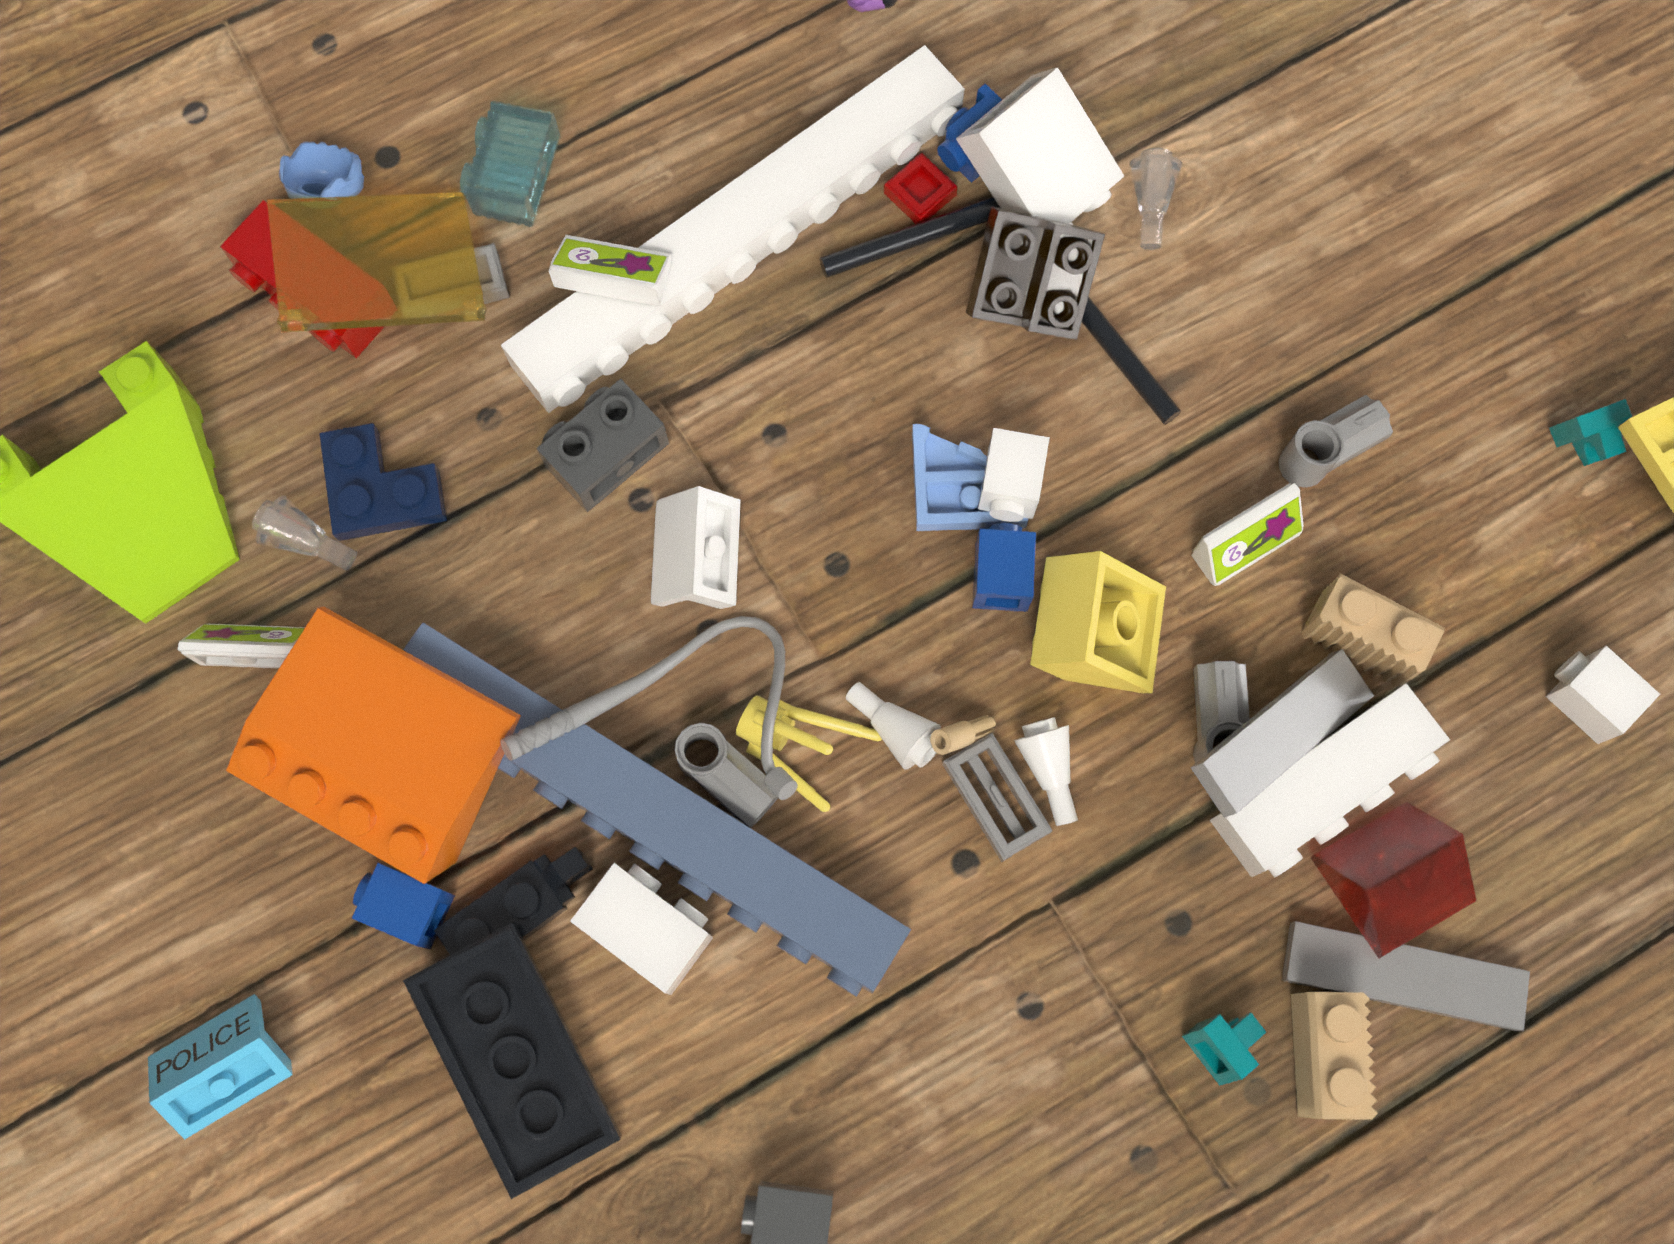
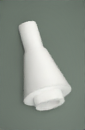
(901, 730)
(1048, 756)

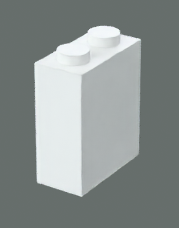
(1042, 152)

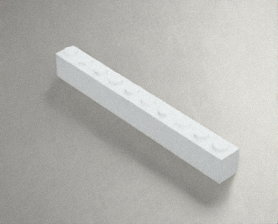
(741, 227)

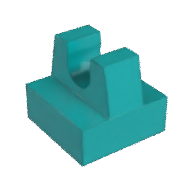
(1594, 433)
(1225, 1046)

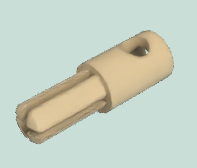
(961, 734)

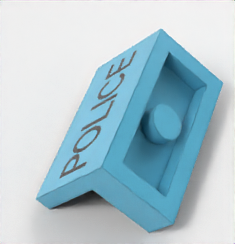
(215, 1068)

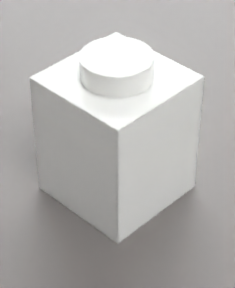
(1013, 475)
(1601, 694)

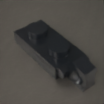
(527, 897)

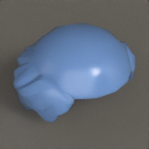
(321, 172)

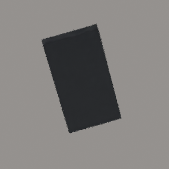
(512, 1060)

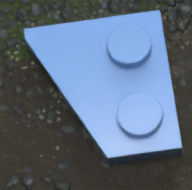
(948, 484)

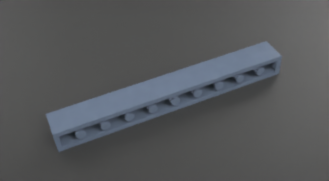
(686, 832)

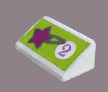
(610, 270)
(1250, 535)
(239, 645)

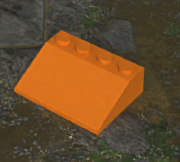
(374, 745)

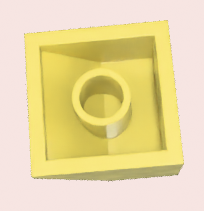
(1098, 622)

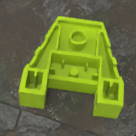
(133, 502)

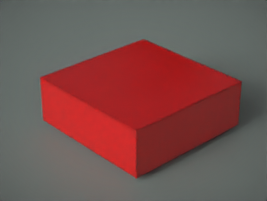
(920, 189)

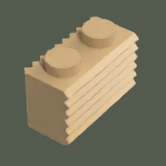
(1373, 631)
(1332, 1055)

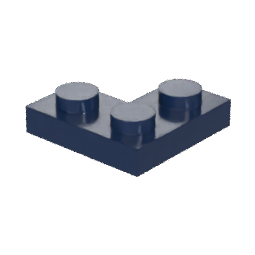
(367, 498)

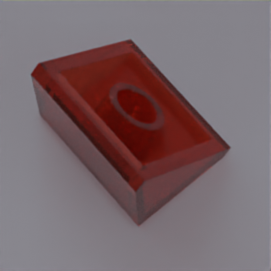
(1399, 876)

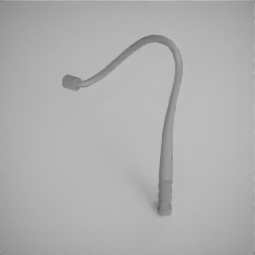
(582, 712)

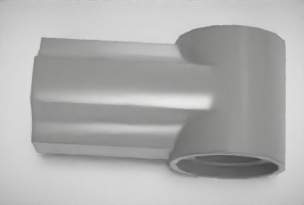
(1334, 441)
(1219, 702)
(729, 778)

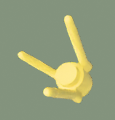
(751, 730)

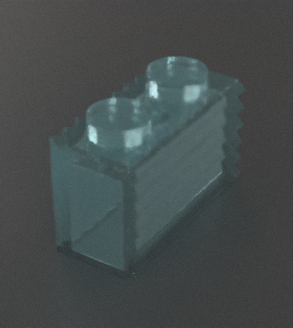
(510, 163)

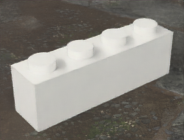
(1332, 780)

